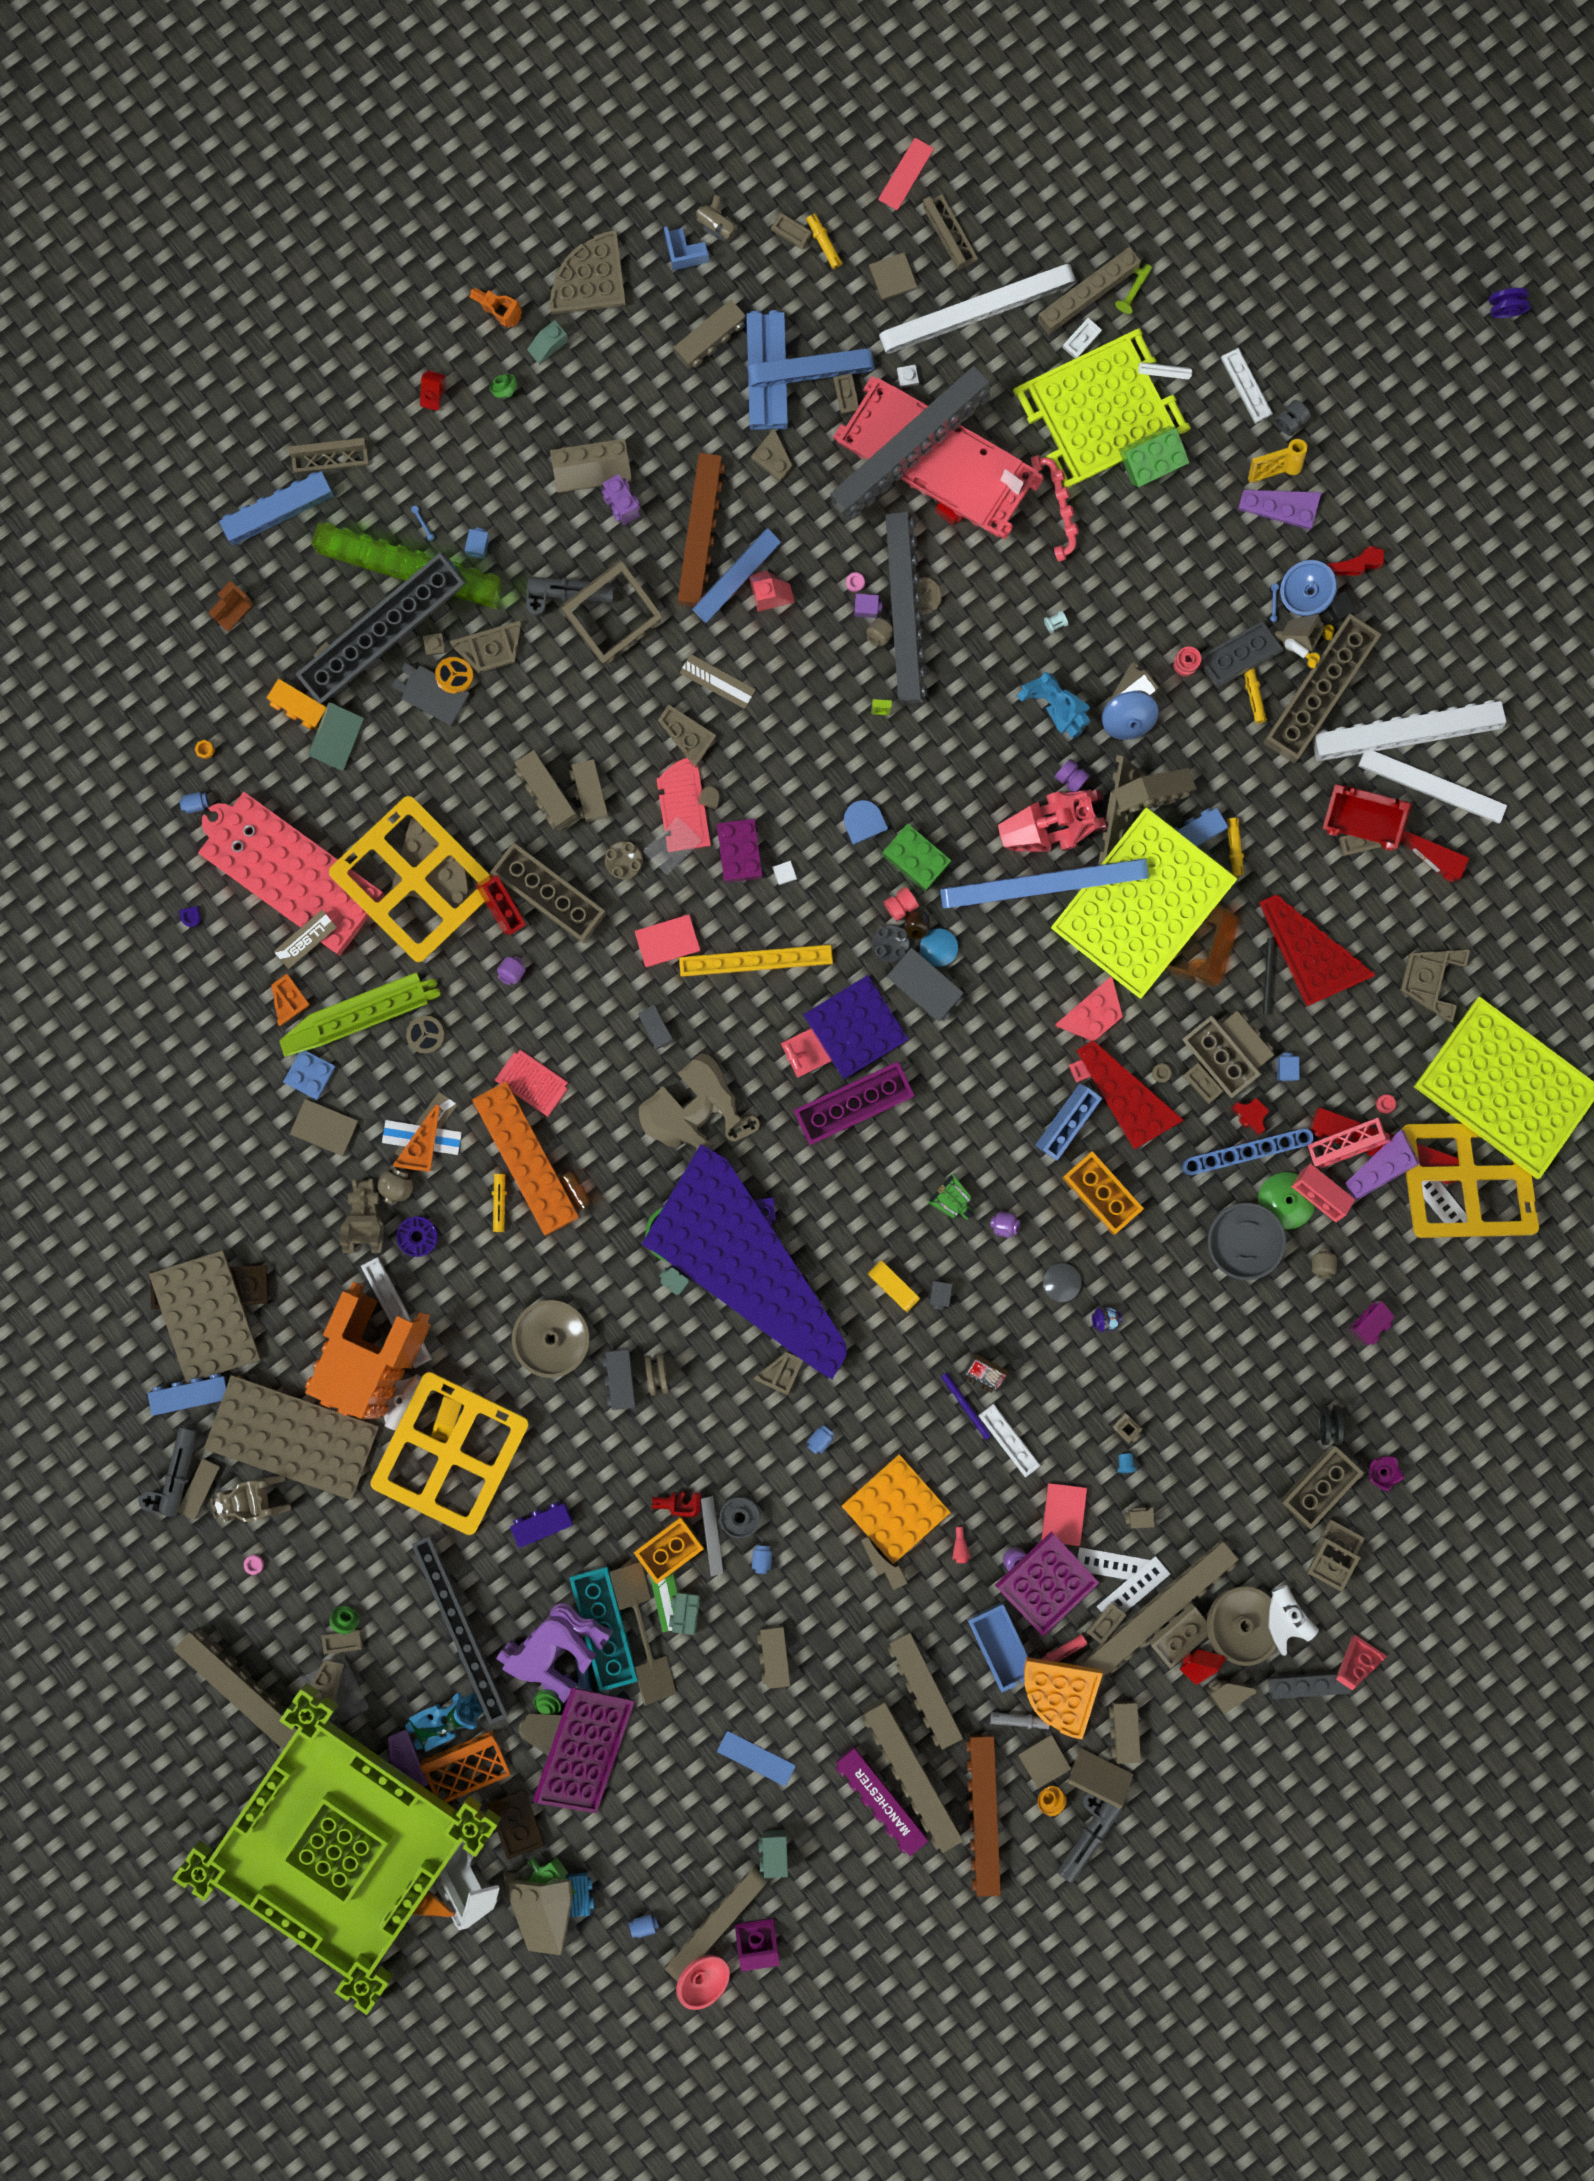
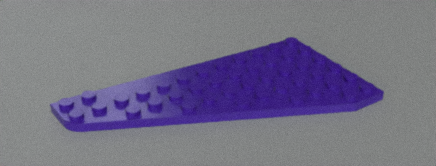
(730, 1250)

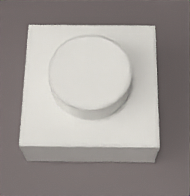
(907, 376)

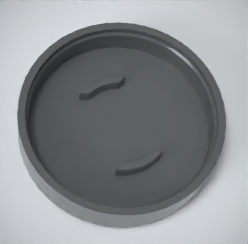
(1246, 1241)

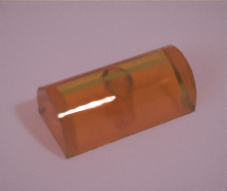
(575, 1191)

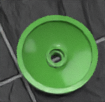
(1273, 1197)

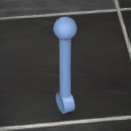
(415, 510)
(1274, 588)

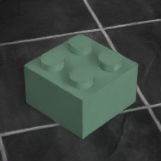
(774, 1856)

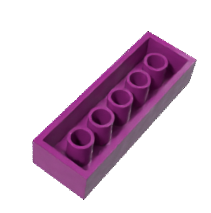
(853, 1103)

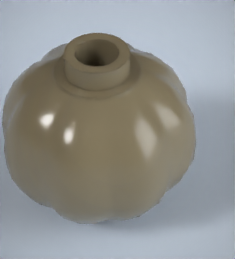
(395, 1185)

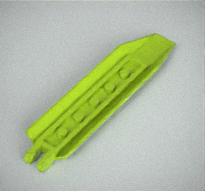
(359, 1013)

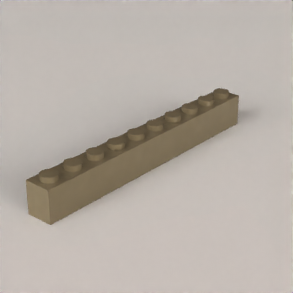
(1161, 1609)

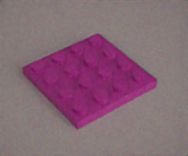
(1047, 1583)

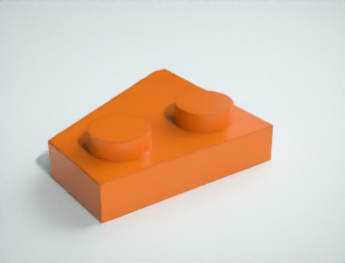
(287, 999)

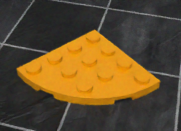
(1062, 1693)

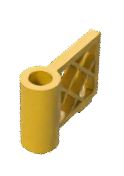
(1289, 460)

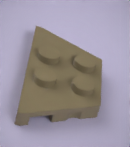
(490, 647)

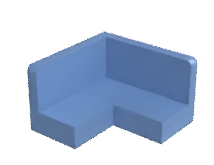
(681, 254)

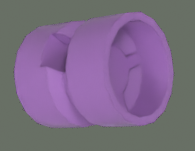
(1072, 775)

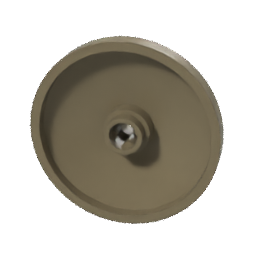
(532, 1343)
(1240, 1626)

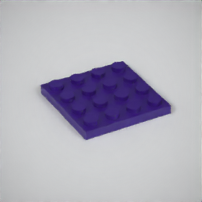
(855, 1027)

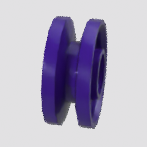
(1509, 302)
(429, 1236)

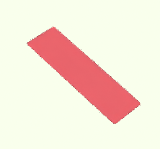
(906, 174)

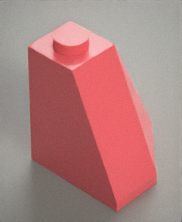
(770, 590)

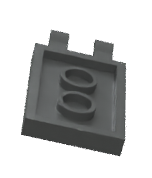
(425, 694)

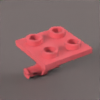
(805, 1053)

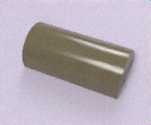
(1221, 1056)

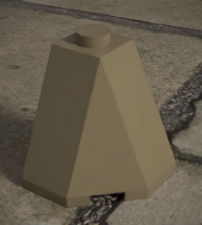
(1136, 681)
(540, 1730)

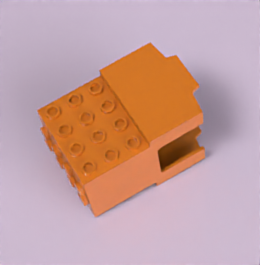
(356, 1373)

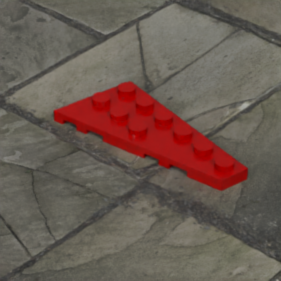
(1132, 1104)

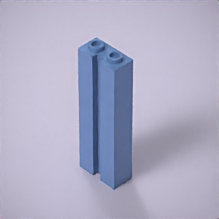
(766, 344)

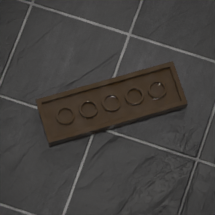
(249, 1280)

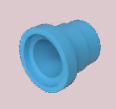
(1126, 1463)

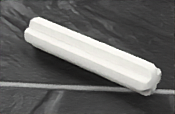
(1164, 370)

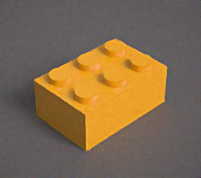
(669, 1550)

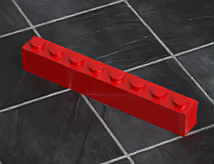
(1329, 1123)

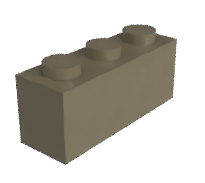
(589, 791)
(1247, 1039)
(774, 1657)
(1125, 1732)

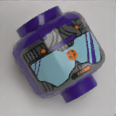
(1106, 1319)

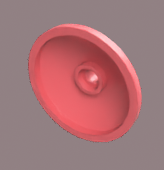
(702, 1982)

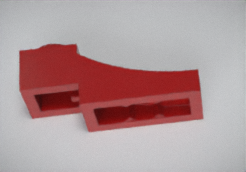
(1369, 559)

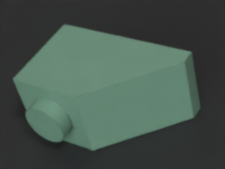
(547, 342)

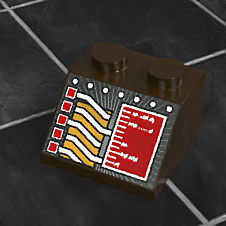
(984, 1372)

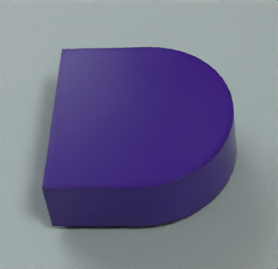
(190, 916)

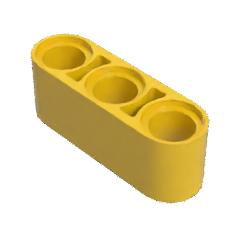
(893, 1286)

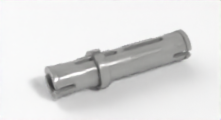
(1018, 1720)

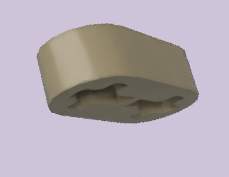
(744, 1133)

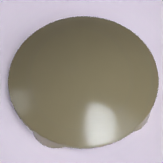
(623, 860)

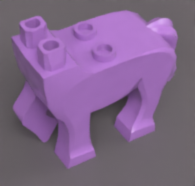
(536, 1656)

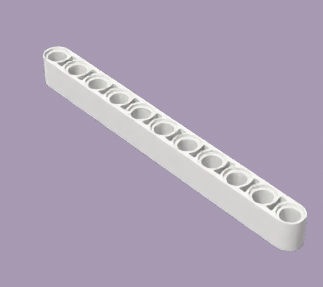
(977, 308)

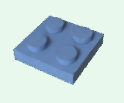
(309, 1074)

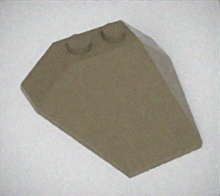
(540, 1911)

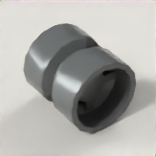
(1295, 415)

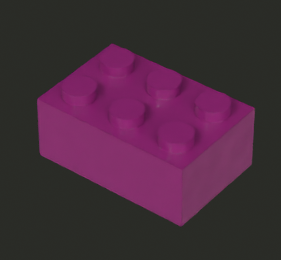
(739, 851)

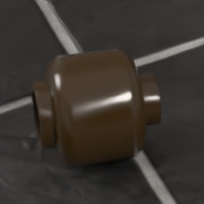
(917, 924)

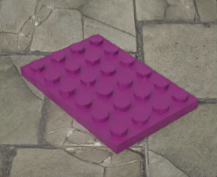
(583, 1750)

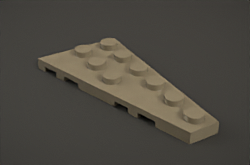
(1118, 820)

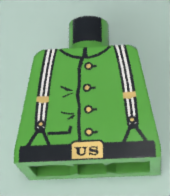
(952, 1199)

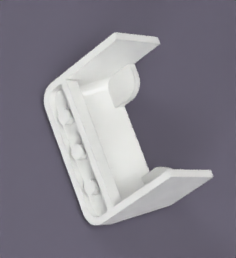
(462, 1891)

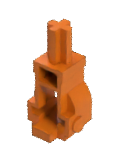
(491, 302)

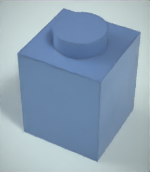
(477, 543)
(1287, 1067)

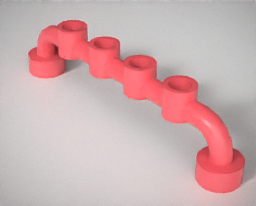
(1066, 511)

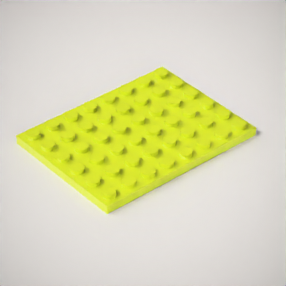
(1144, 923)
(1507, 1087)

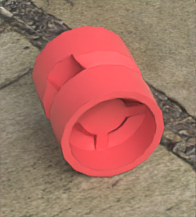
(1187, 661)
(899, 905)

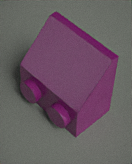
(1372, 1323)
(757, 1945)

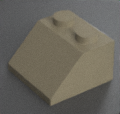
(1229, 1693)

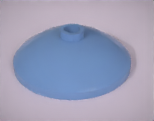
(1301, 580)
(1130, 715)

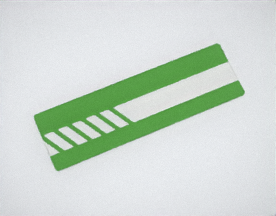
(663, 1596)

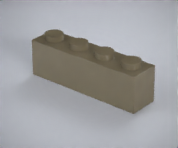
(710, 334)

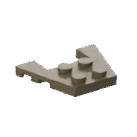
(1424, 978)

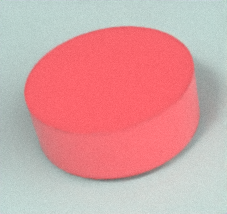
(1386, 1104)

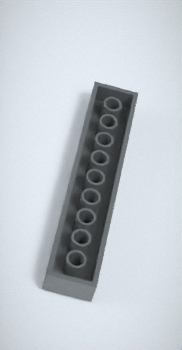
(910, 444)
(382, 628)

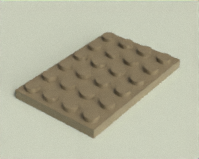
(205, 1316)

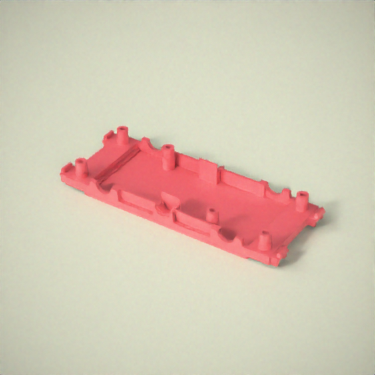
(957, 472)

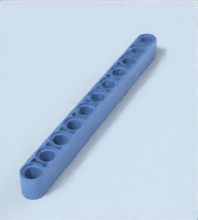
(1044, 883)

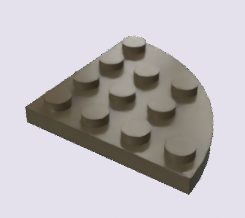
(589, 277)
(446, 879)

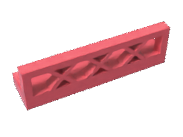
(1351, 1150)

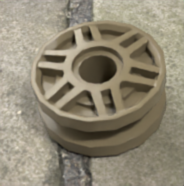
(656, 1374)

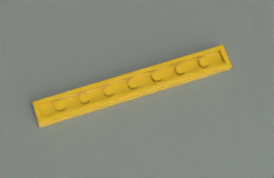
(755, 960)

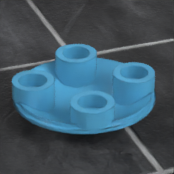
(939, 947)

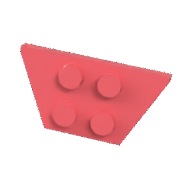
(1094, 1013)

